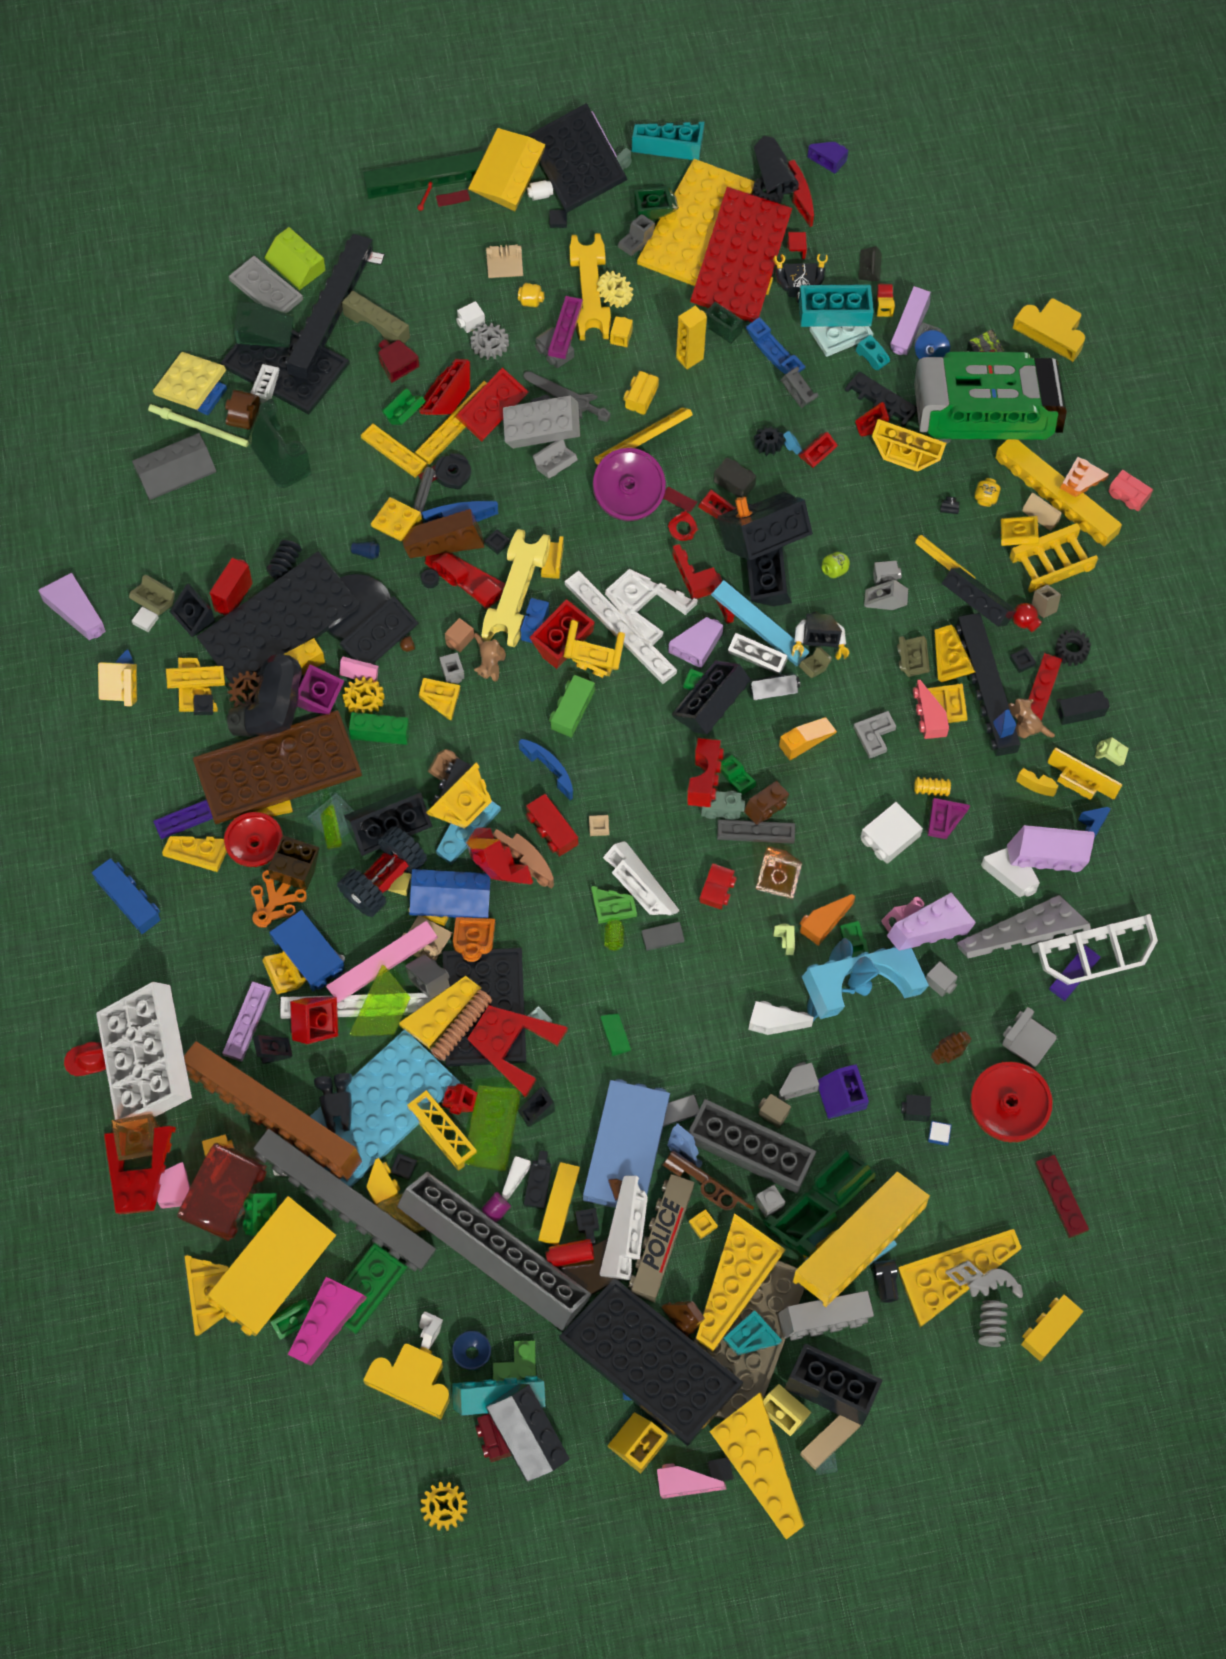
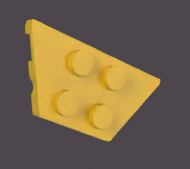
(463, 800)
(201, 1279)

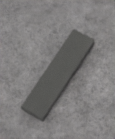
(749, 831)

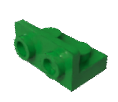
(402, 407)
(258, 1210)

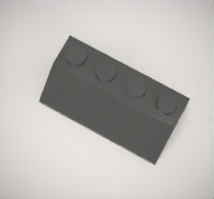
(174, 466)

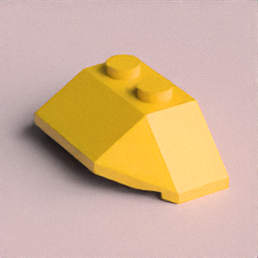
(906, 446)

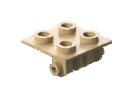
(504, 261)
(434, 948)

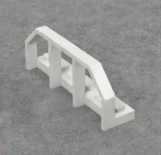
(1098, 933)

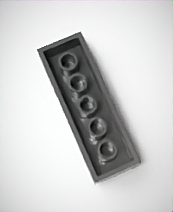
(751, 1146)

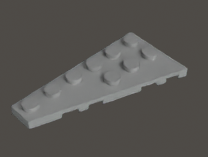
(1026, 928)

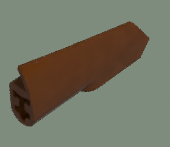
(678, 1164)

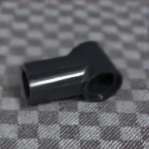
(886, 1274)

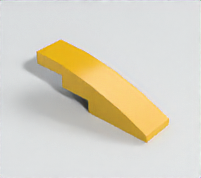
(559, 1204)

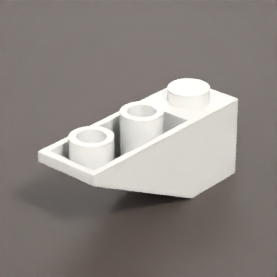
(772, 1019)

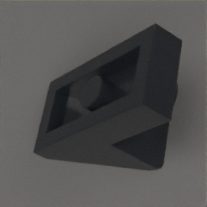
(272, 1048)

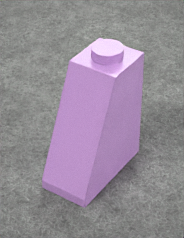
(697, 642)

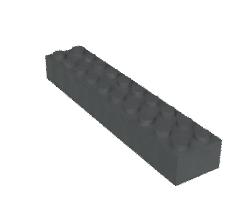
(494, 1250)

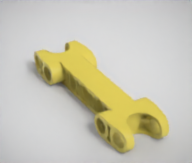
(507, 615)

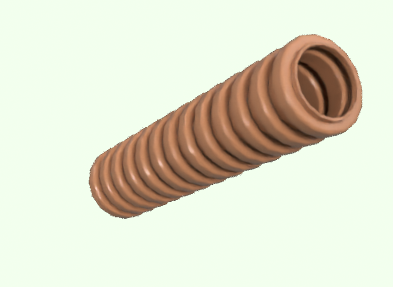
(461, 1025)

